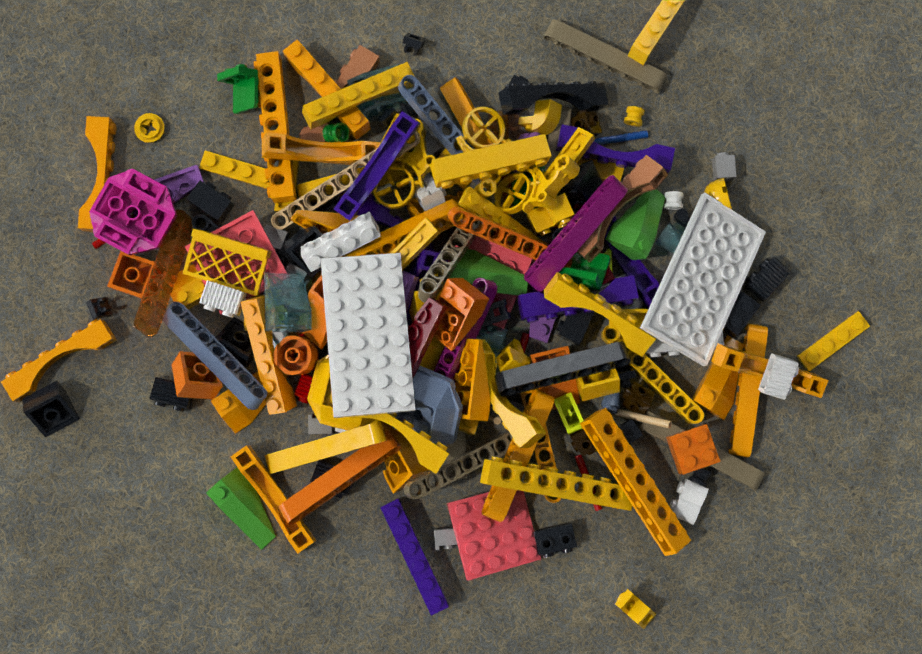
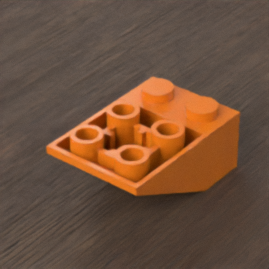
(464, 308)
(318, 334)
(562, 388)

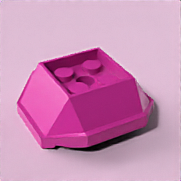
(117, 201)

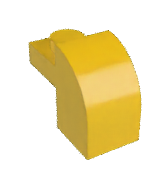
(545, 117)
(512, 356)
(635, 608)

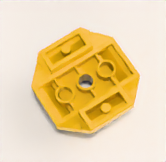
(321, 400)

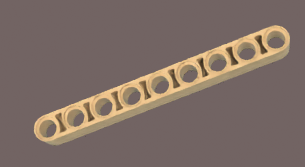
(335, 181)

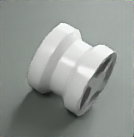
(673, 200)

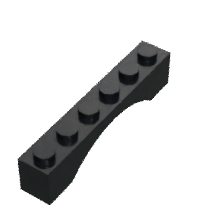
(585, 96)

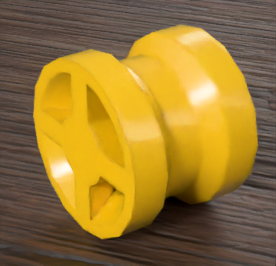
(634, 116)

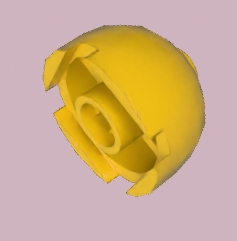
(718, 190)

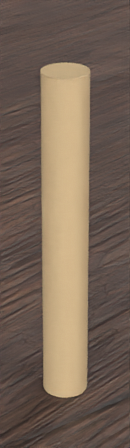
(644, 418)

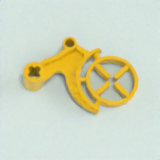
(418, 161)
(489, 184)
(539, 191)

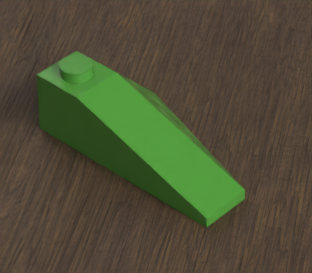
(638, 227)
(476, 265)
(243, 506)

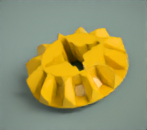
(146, 120)

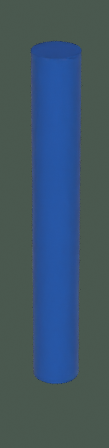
(622, 137)

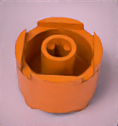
(292, 345)

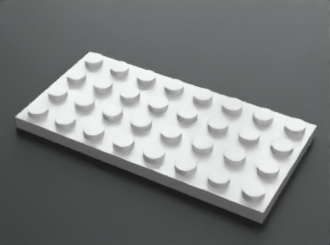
(703, 280)
(367, 335)

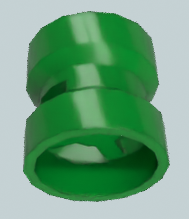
(336, 132)

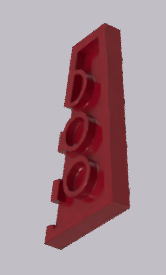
(423, 330)

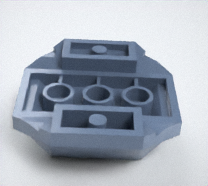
(436, 406)

